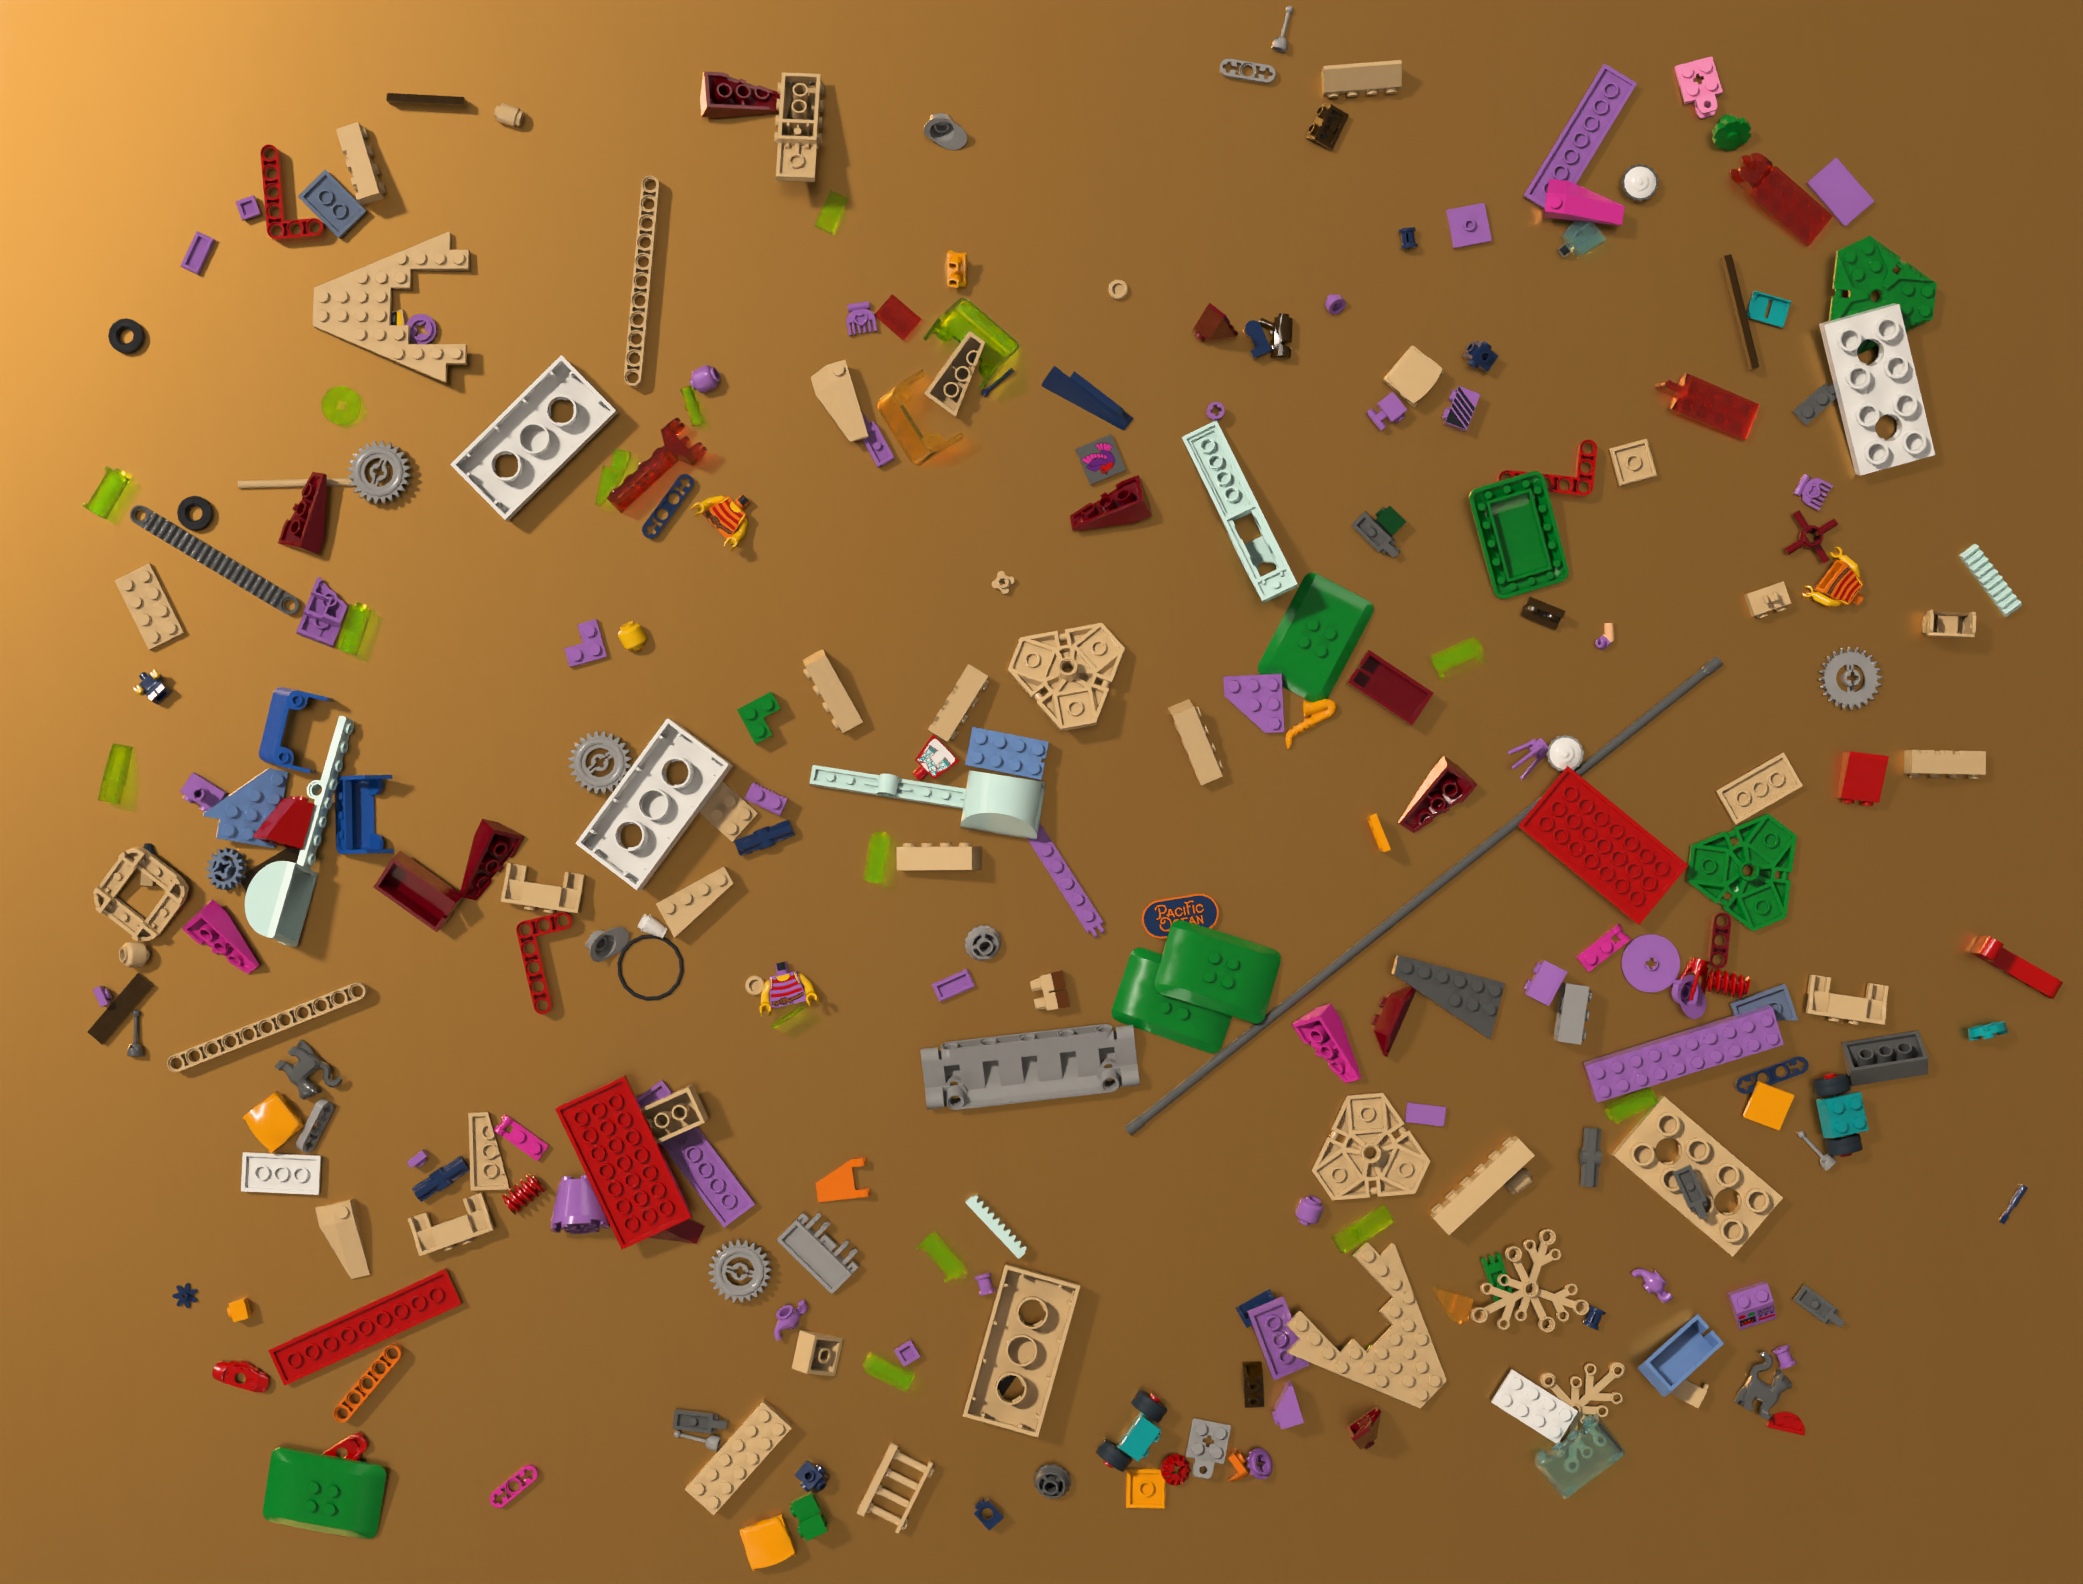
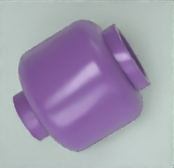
(705, 378)
(1309, 1210)

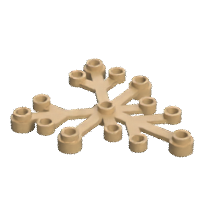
(1509, 1299)
(1591, 1392)

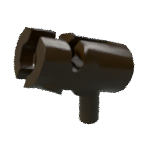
(1282, 334)

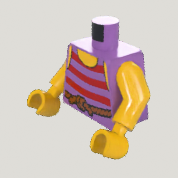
(786, 989)

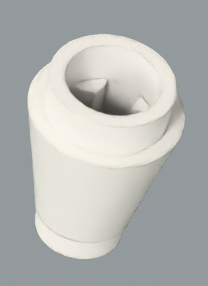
(652, 926)

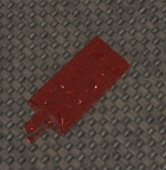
(1711, 405)

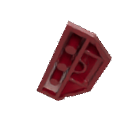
(1391, 1016)

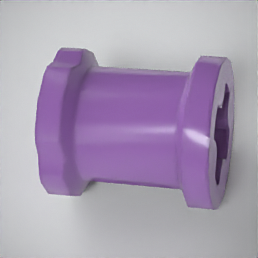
(1211, 415)
(985, 1284)
(1784, 1357)

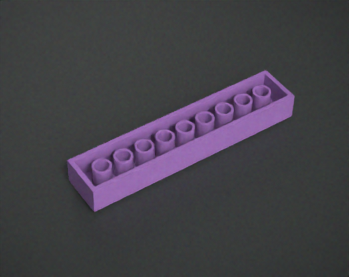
(1683, 1053)

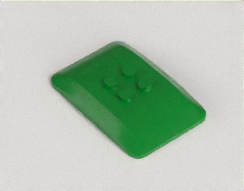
(1518, 534)
(1316, 637)
(1217, 971)
(1147, 1010)
(324, 1493)

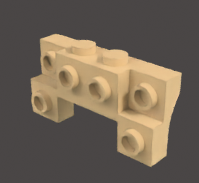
(533, 895)
(1837, 1006)
(460, 1229)

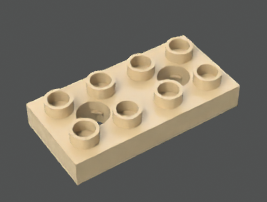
(1713, 1167)
(1021, 1350)

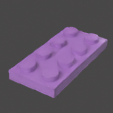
(1275, 1337)

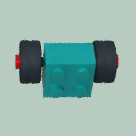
(1840, 1115)
(1138, 1437)

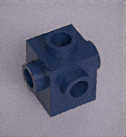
(1480, 355)
(812, 1477)

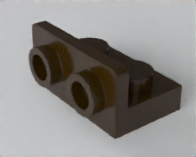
(1327, 125)
(1542, 613)

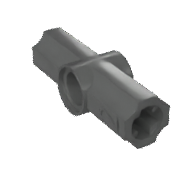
(1590, 1157)

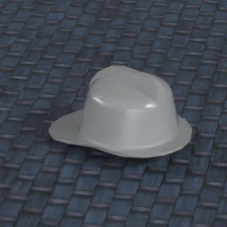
(945, 132)
(607, 943)

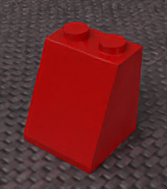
(1862, 777)
(287, 823)

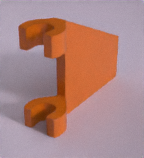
(841, 1183)

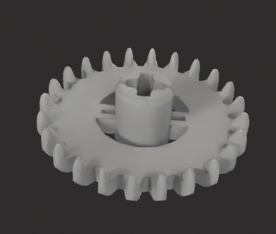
(386, 454)
(1850, 659)
(584, 773)
(758, 1274)

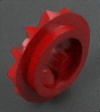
(1168, 1467)

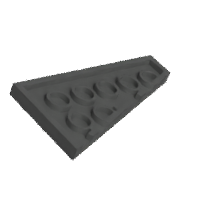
(1459, 993)

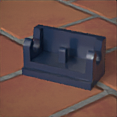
(1256, 1301)

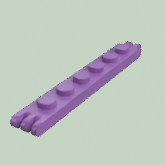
(1066, 882)

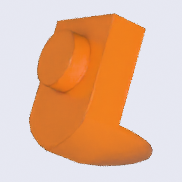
(1239, 1462)

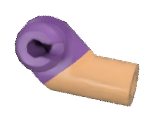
(1607, 638)

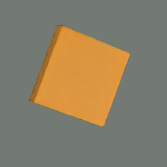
(1378, 833)
(1768, 1105)
(1145, 1488)

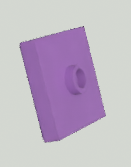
(1468, 225)

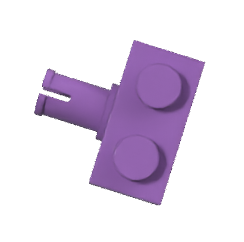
(202, 792)

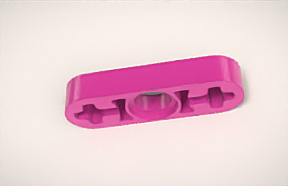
(528, 1481)

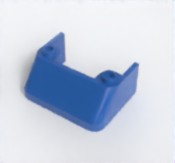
(271, 744)
(356, 814)

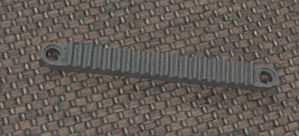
(215, 560)

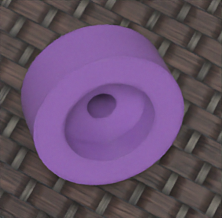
(1335, 303)

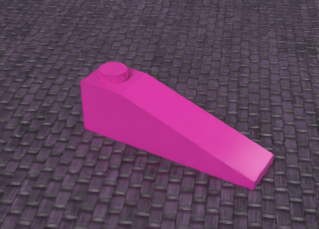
(1575, 203)
(216, 929)
(1326, 1034)

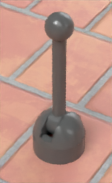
(135, 1048)

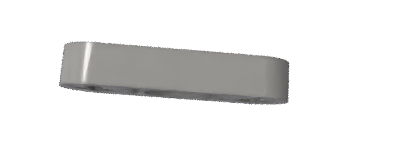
(1260, 79)
(322, 1109)

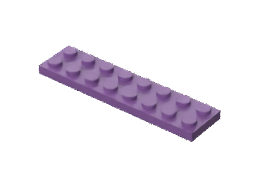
(1583, 132)
(703, 1167)

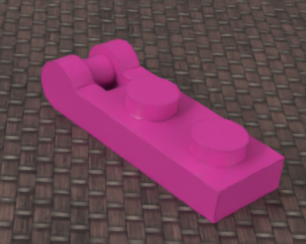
(1602, 948)
(522, 1138)

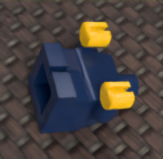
(152, 687)

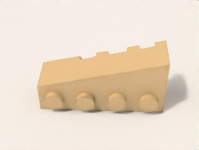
(832, 690)
(939, 858)
(689, 903)

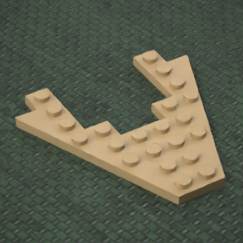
(360, 307)
(1401, 1360)

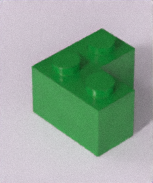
(754, 716)
(810, 1516)

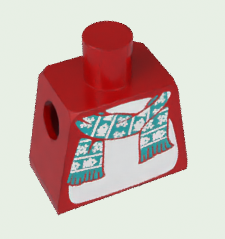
(934, 759)

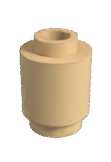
(508, 115)
(1519, 1181)

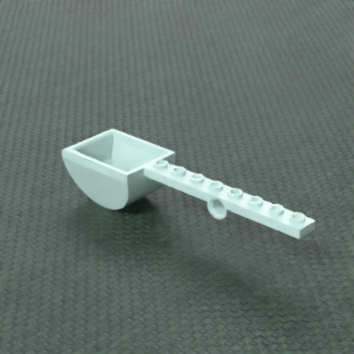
(988, 803)
(283, 889)

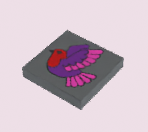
(1100, 459)

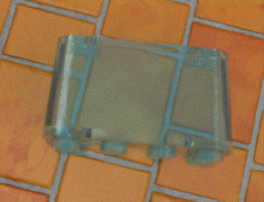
(1579, 1457)

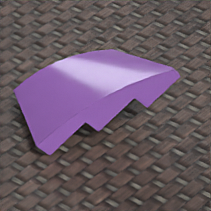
(322, 615)

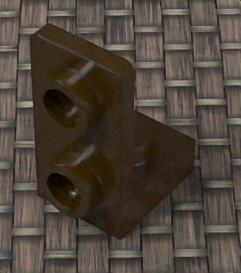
(1253, 1384)

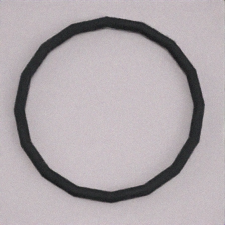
(652, 997)

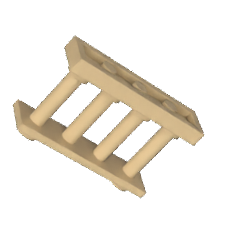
(885, 1471)

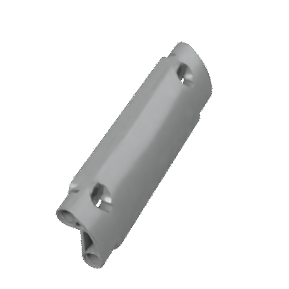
(1030, 1066)

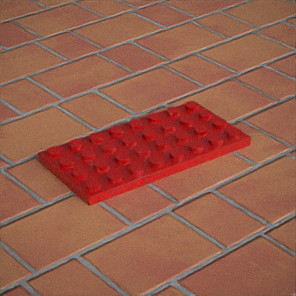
(1603, 845)
(623, 1162)

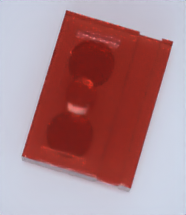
(897, 317)

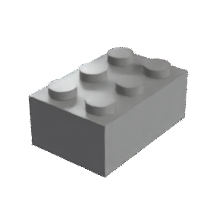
(1572, 1013)

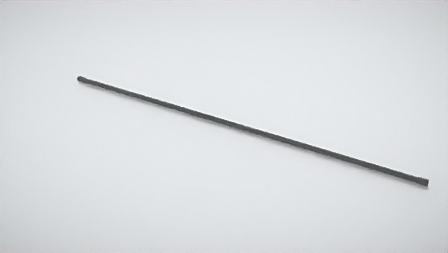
(1140, 1121)

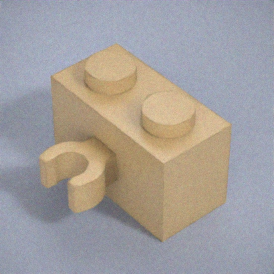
(1767, 599)

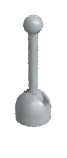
(1280, 44)
(1825, 1161)
(711, 1442)

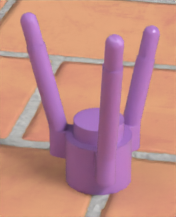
(1537, 748)

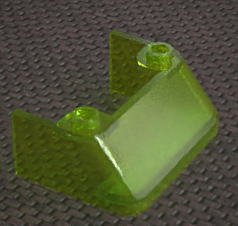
(966, 317)

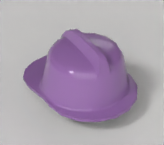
(1681, 993)

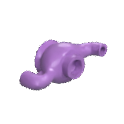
(1654, 1283)
(789, 1318)

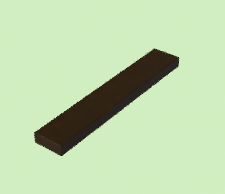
(1740, 312)

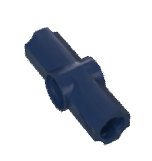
(764, 838)
(441, 1178)

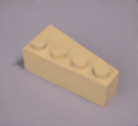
(360, 163)
(953, 378)
(958, 703)
(1196, 742)
(1944, 762)

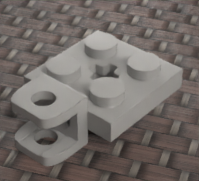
(1204, 1455)

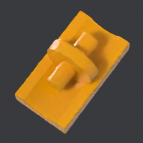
(956, 269)

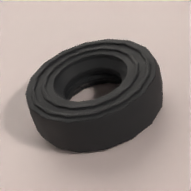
(137, 339)
(185, 505)

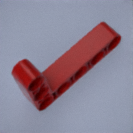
(279, 202)
(1573, 482)
(1992, 952)
(536, 957)

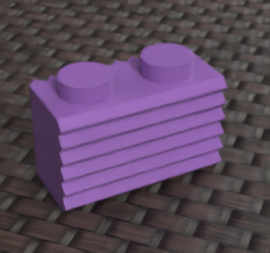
(766, 799)

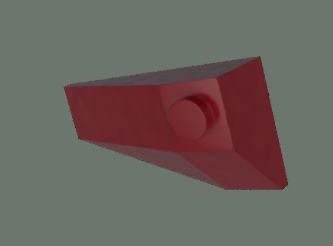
(1121, 506)

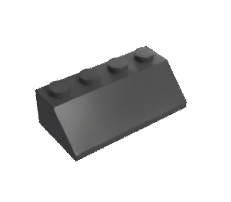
(1885, 1058)

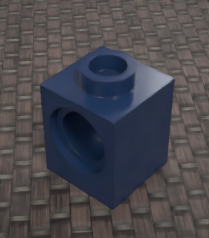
(991, 1521)

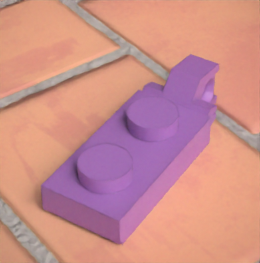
(876, 444)

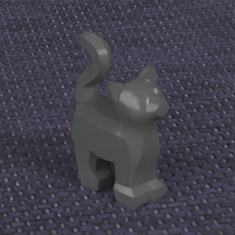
(304, 1068)
(1757, 1389)

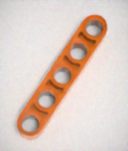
(364, 1391)

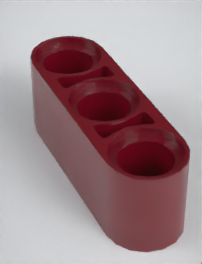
(1721, 950)

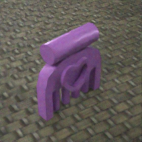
(860, 315)
(1811, 490)

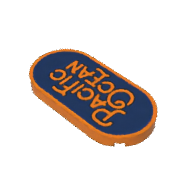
(1192, 908)

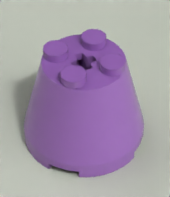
(577, 1208)

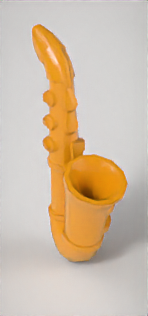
(1318, 710)

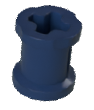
(1410, 232)
(1588, 1321)

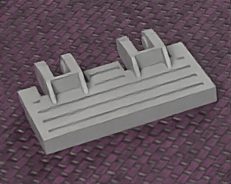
(817, 1253)

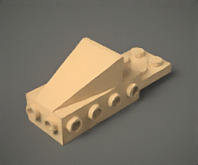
(798, 126)

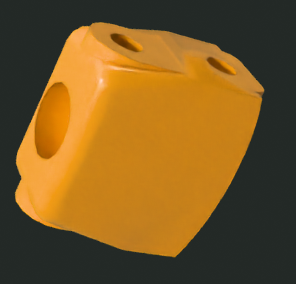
(273, 1122)
(768, 1542)

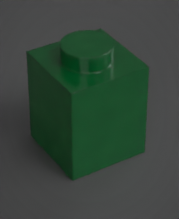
(1390, 520)

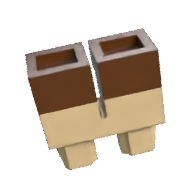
(1047, 983)

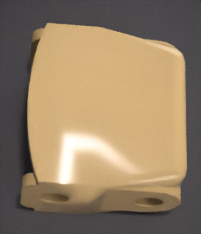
(1413, 376)
(1949, 624)

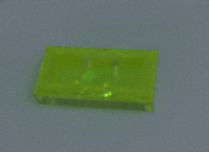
(831, 212)

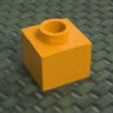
(239, 1310)

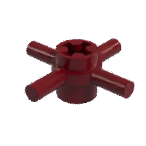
(1804, 541)

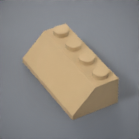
(1362, 78)

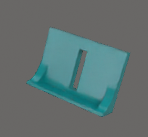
(1777, 313)

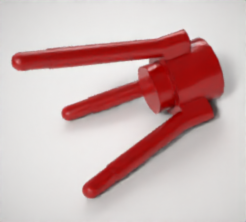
(1698, 968)

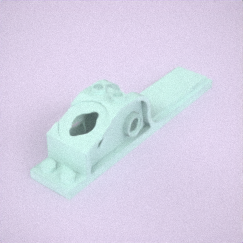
(1234, 500)

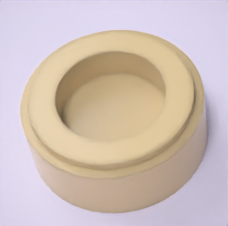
(1118, 289)
(754, 985)

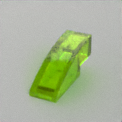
(612, 475)
(115, 774)
(1362, 1229)

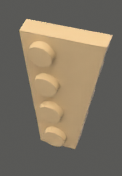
(485, 1158)

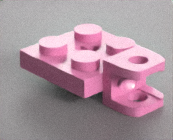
(1703, 94)

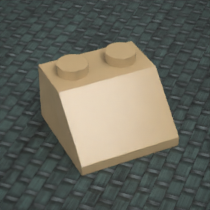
(817, 1353)

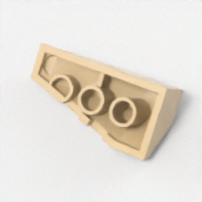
(837, 394)
(343, 1232)

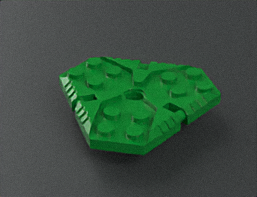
(1868, 268)
(1718, 869)

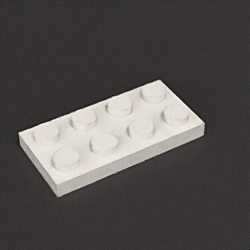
(281, 1173)
(1534, 1406)

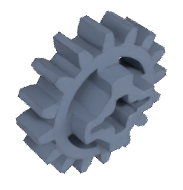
(224, 867)

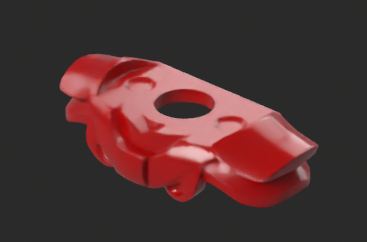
(255, 1380)
(354, 1444)

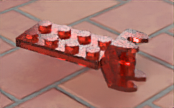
(1781, 197)
(656, 466)

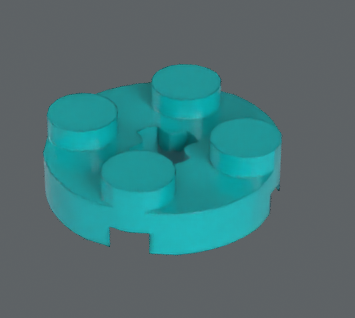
(1987, 1031)

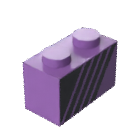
(1461, 408)

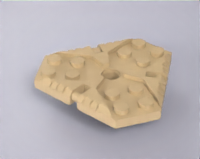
(1072, 697)
(1367, 1123)

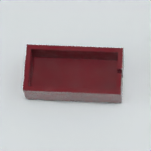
(1389, 688)
(418, 891)

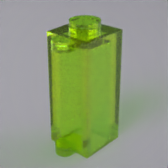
(107, 492)
(353, 628)
(1456, 655)
(877, 857)
(1630, 1104)
(942, 1256)
(888, 1371)

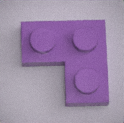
(590, 649)

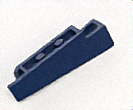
(1086, 396)

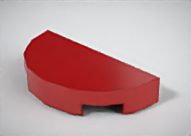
(1786, 1422)

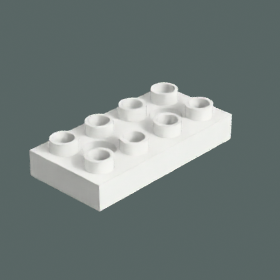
(1877, 389)
(534, 438)
(654, 804)

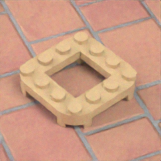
(143, 860)

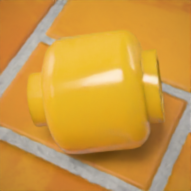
(632, 636)

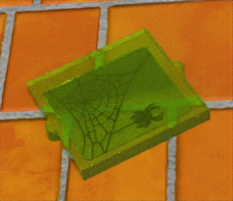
(787, 1017)

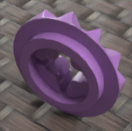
(430, 327)
(1263, 1471)

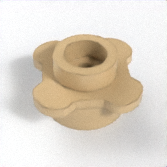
(1002, 577)

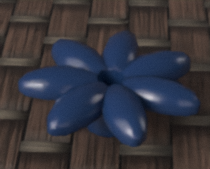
(185, 1291)

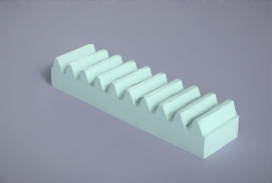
(1990, 580)
(993, 1224)

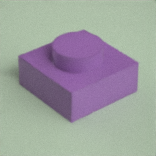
(248, 208)
(103, 996)
(419, 1159)
(907, 1353)

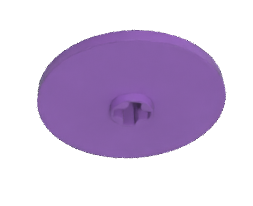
(1661, 952)

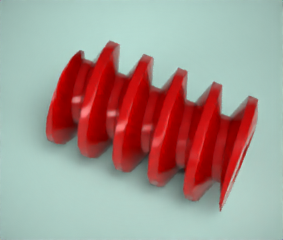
(1728, 983)
(523, 1193)

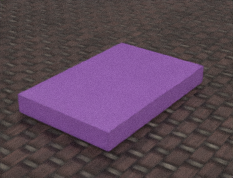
(1840, 192)

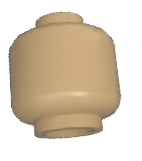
(134, 954)

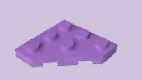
(1258, 698)

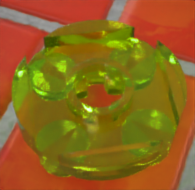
(342, 394)

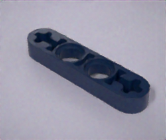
(665, 504)
(1772, 1077)

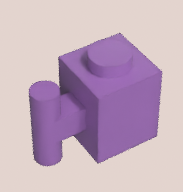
(1390, 408)

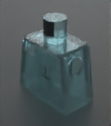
(1581, 238)

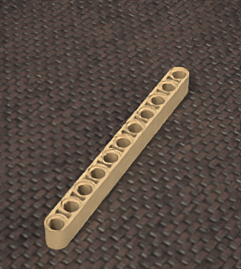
(647, 272)
(258, 1027)

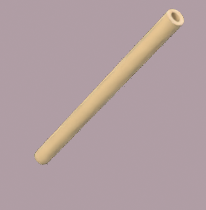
(290, 483)

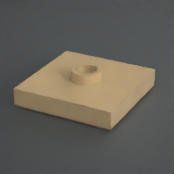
(1633, 462)

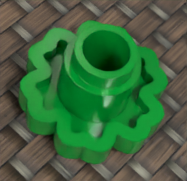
(1731, 132)

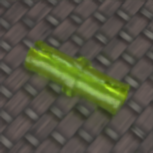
(692, 405)

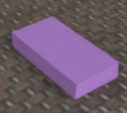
(197, 253)
(953, 985)
(1425, 1114)

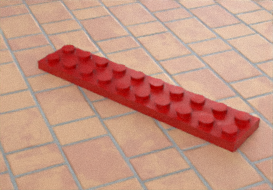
(365, 1327)

